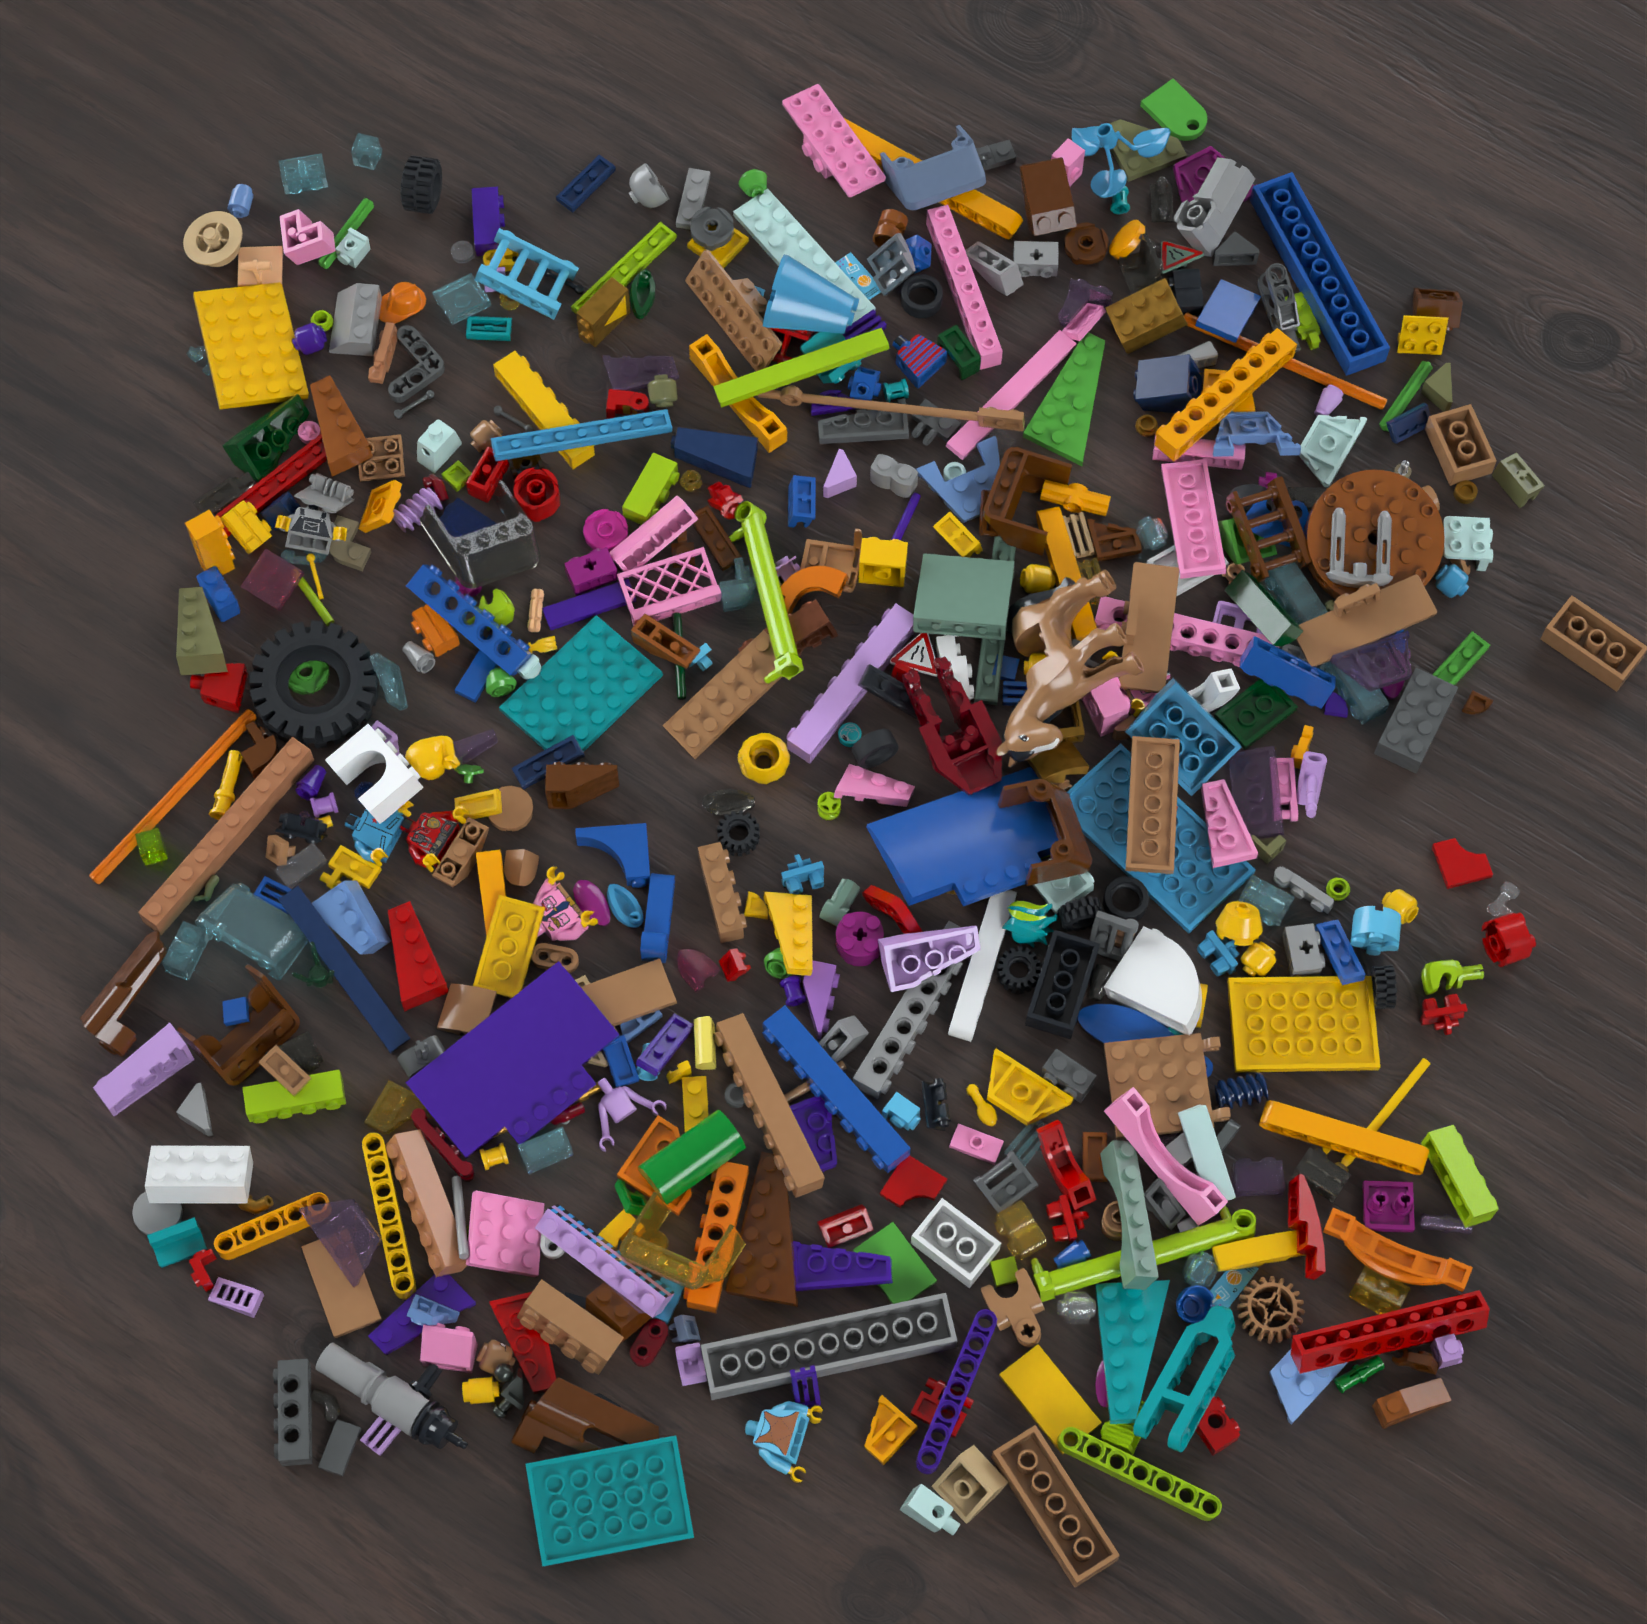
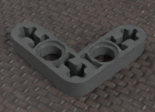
(422, 368)

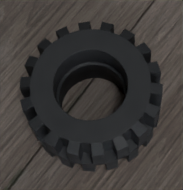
(421, 184)

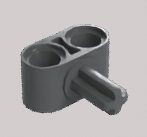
(420, 1055)

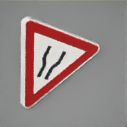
(917, 655)

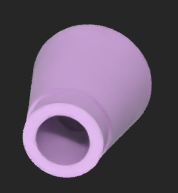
(1329, 400)

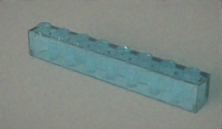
(1302, 605)

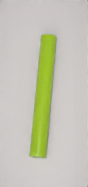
(316, 603)

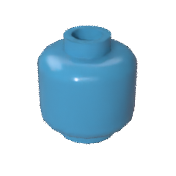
(1451, 580)

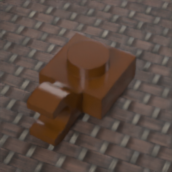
(682, 547)
(1418, 1361)

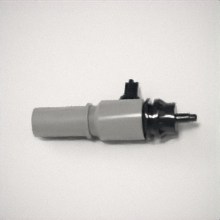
(392, 1398)

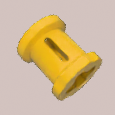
(494, 1156)

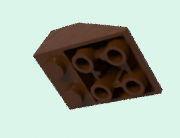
(579, 783)

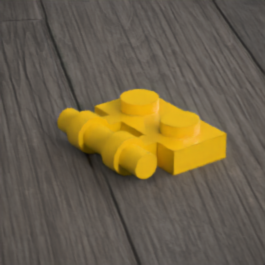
(351, 866)

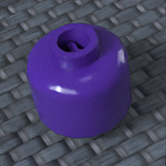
(309, 338)

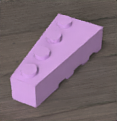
(144, 1070)

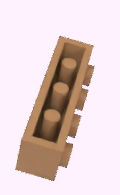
(720, 892)

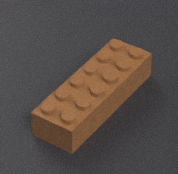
(1055, 1506)

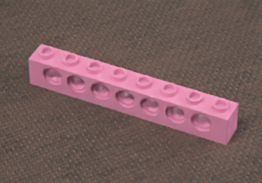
(964, 286)
(1196, 628)

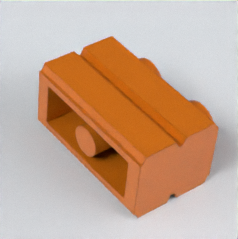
(437, 632)

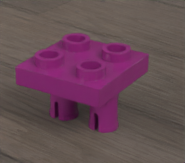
(1388, 1206)

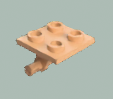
(260, 265)

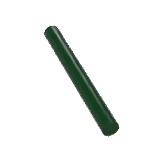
(680, 671)

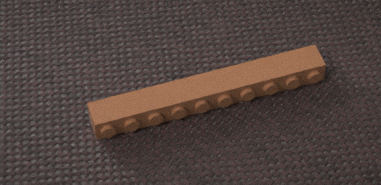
(226, 836)

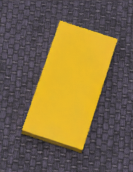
(509, 946)
(1048, 1396)

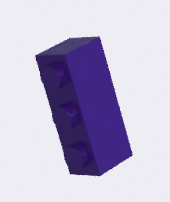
(486, 218)

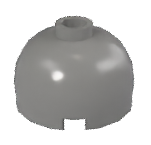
(647, 188)

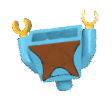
(781, 1434)

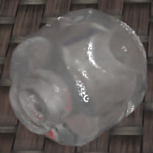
(1076, 1308)

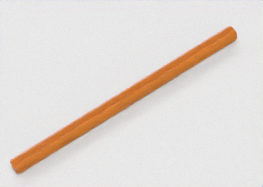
(1304, 370)
(173, 796)

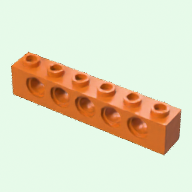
(727, 1174)

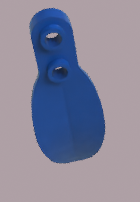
(1122, 1023)

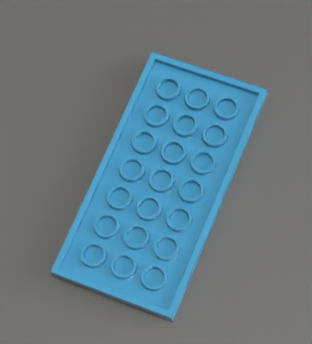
(1195, 886)

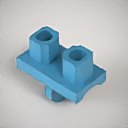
(802, 871)
(1223, 950)

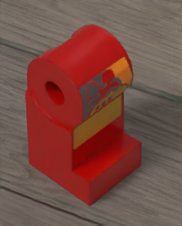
(626, 403)

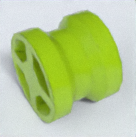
(827, 800)

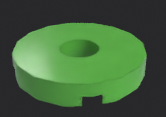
(311, 683)

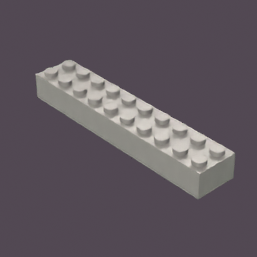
(830, 1344)

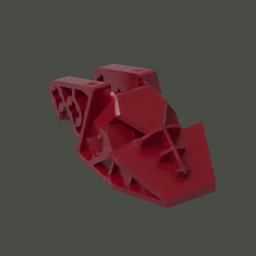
(969, 753)

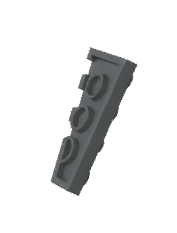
(864, 426)

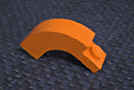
(812, 579)

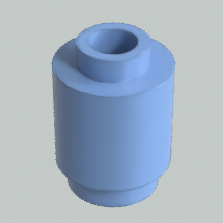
(240, 201)

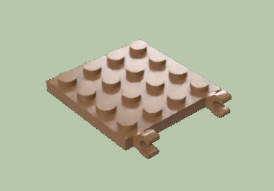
(1166, 1074)

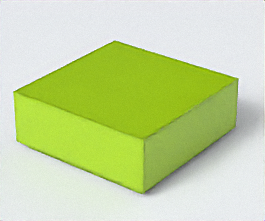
(456, 475)
(1004, 1271)

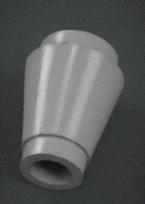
(419, 657)

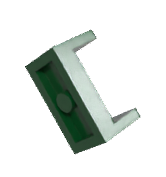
(960, 351)

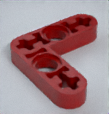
(892, 906)

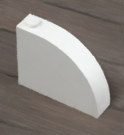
(1158, 981)

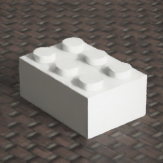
(955, 1243)

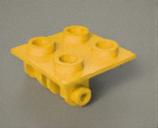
(1422, 335)

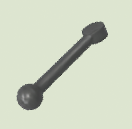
(498, 411)
(398, 414)

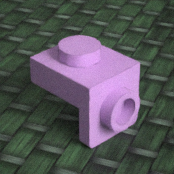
(690, 1364)

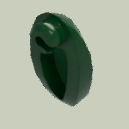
(642, 293)

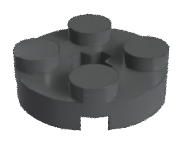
(716, 238)

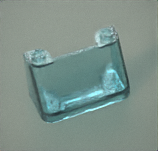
(253, 929)

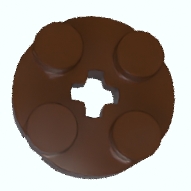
(1086, 255)

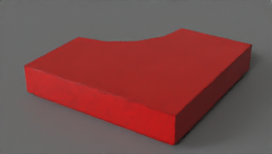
(1459, 865)
(912, 1181)

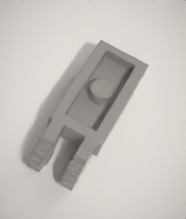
(1303, 889)

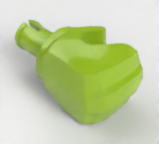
(500, 608)
(1452, 971)

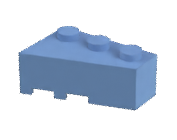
(352, 917)

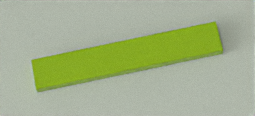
(634, 261)

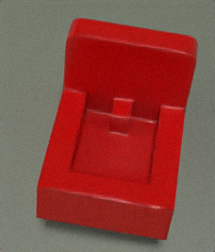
(200, 1274)

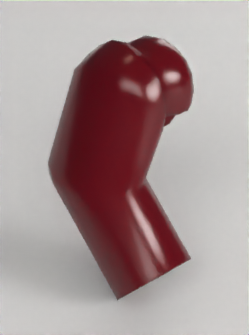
(438, 485)
(570, 1113)

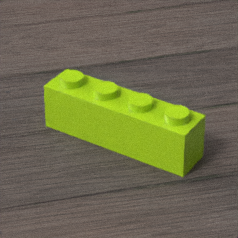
(273, 1100)
(1460, 1176)

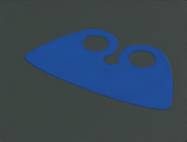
(1274, 527)

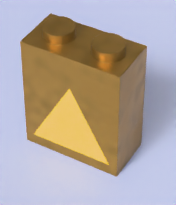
(603, 312)

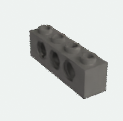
(301, 1450)

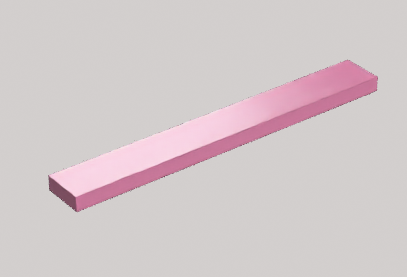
(1014, 391)

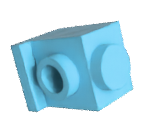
(902, 1112)

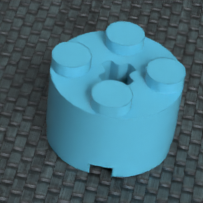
(1376, 930)

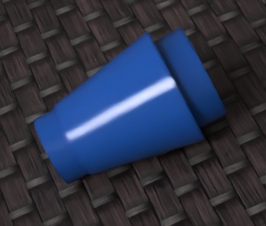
(1073, 1254)

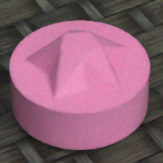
(308, 431)

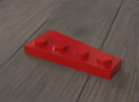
(527, 1345)

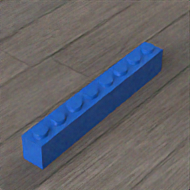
(836, 1089)

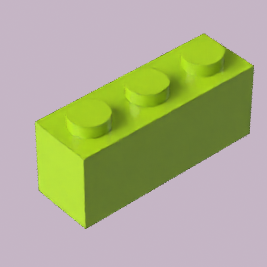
(650, 489)

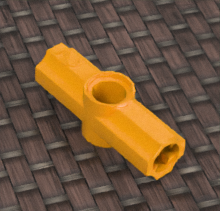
(1075, 497)

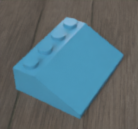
(1203, 740)

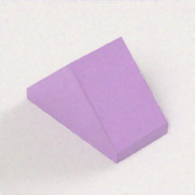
(840, 477)

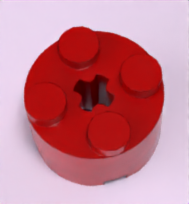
(537, 493)
(1507, 939)

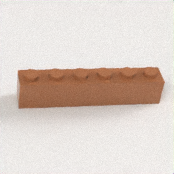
(426, 1201)

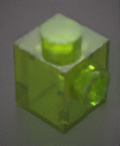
(151, 846)

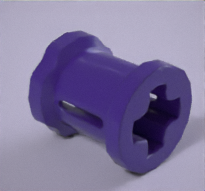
(793, 991)

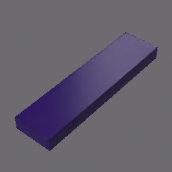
(585, 605)

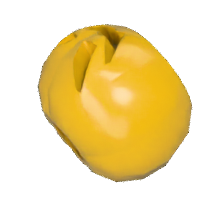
(763, 745)

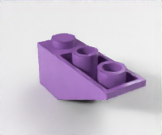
(818, 994)

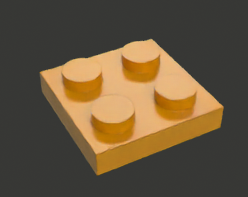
(380, 506)

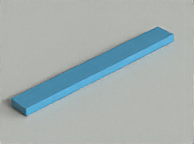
(581, 435)

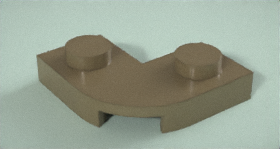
(346, 551)

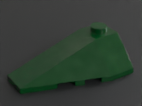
(265, 440)

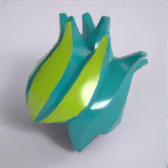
(1029, 922)

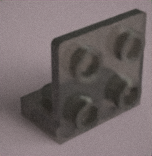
(1142, 267)

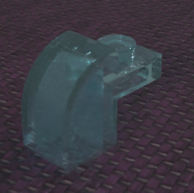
(738, 592)

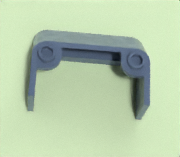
(935, 177)

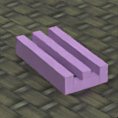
(372, 1445)

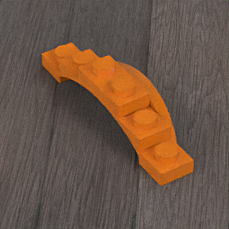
(1393, 1258)

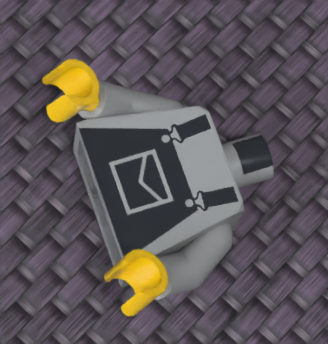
(310, 530)

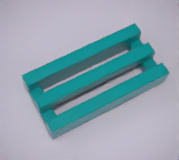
(488, 331)

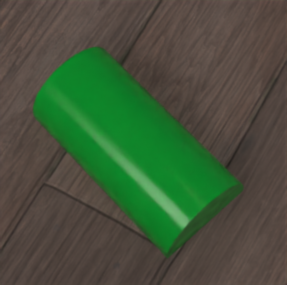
(692, 1156)

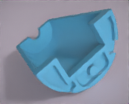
(807, 301)

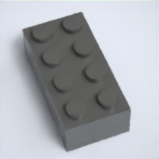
(1416, 720)

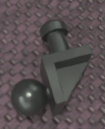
(511, 1390)

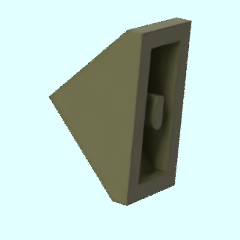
(1439, 388)

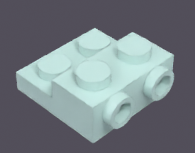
(1065, 889)

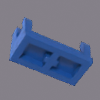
(801, 500)

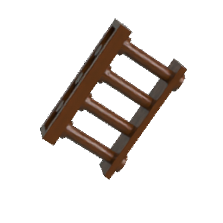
(1285, 513)

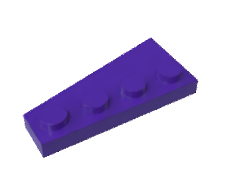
(837, 1268)

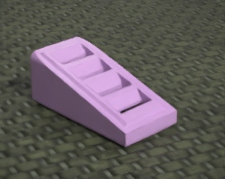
(250, 1310)

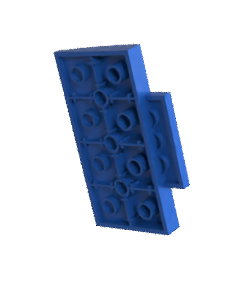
(965, 843)

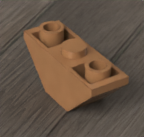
(462, 853)

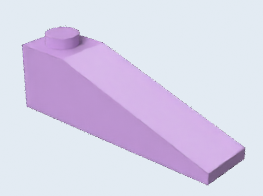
(916, 956)

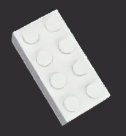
(199, 1174)

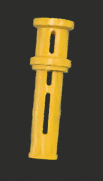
(224, 795)

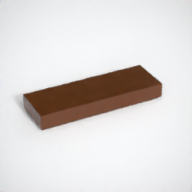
(715, 538)

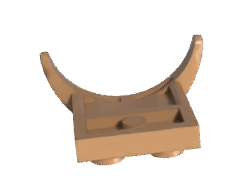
(837, 556)

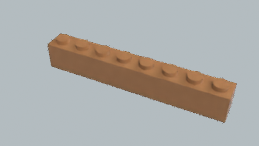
(768, 1105)

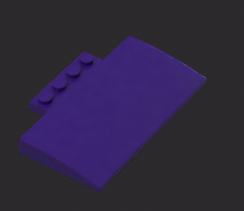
(516, 1064)

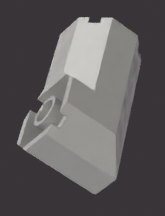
(1214, 206)

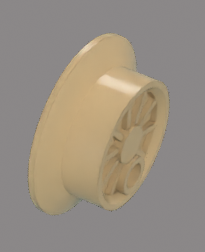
(213, 239)

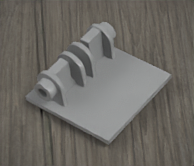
(325, 494)

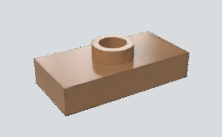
(284, 1070)

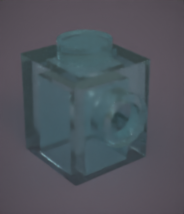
(366, 151)

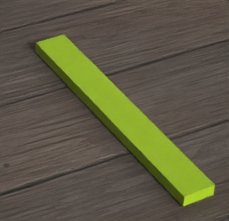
(801, 367)

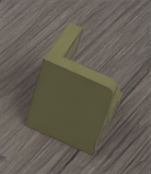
(1268, 847)

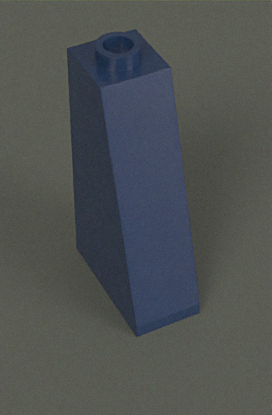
(718, 453)

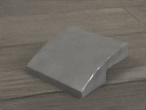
(892, 264)

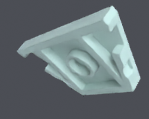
(1329, 445)

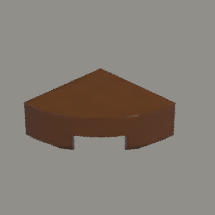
(1477, 703)

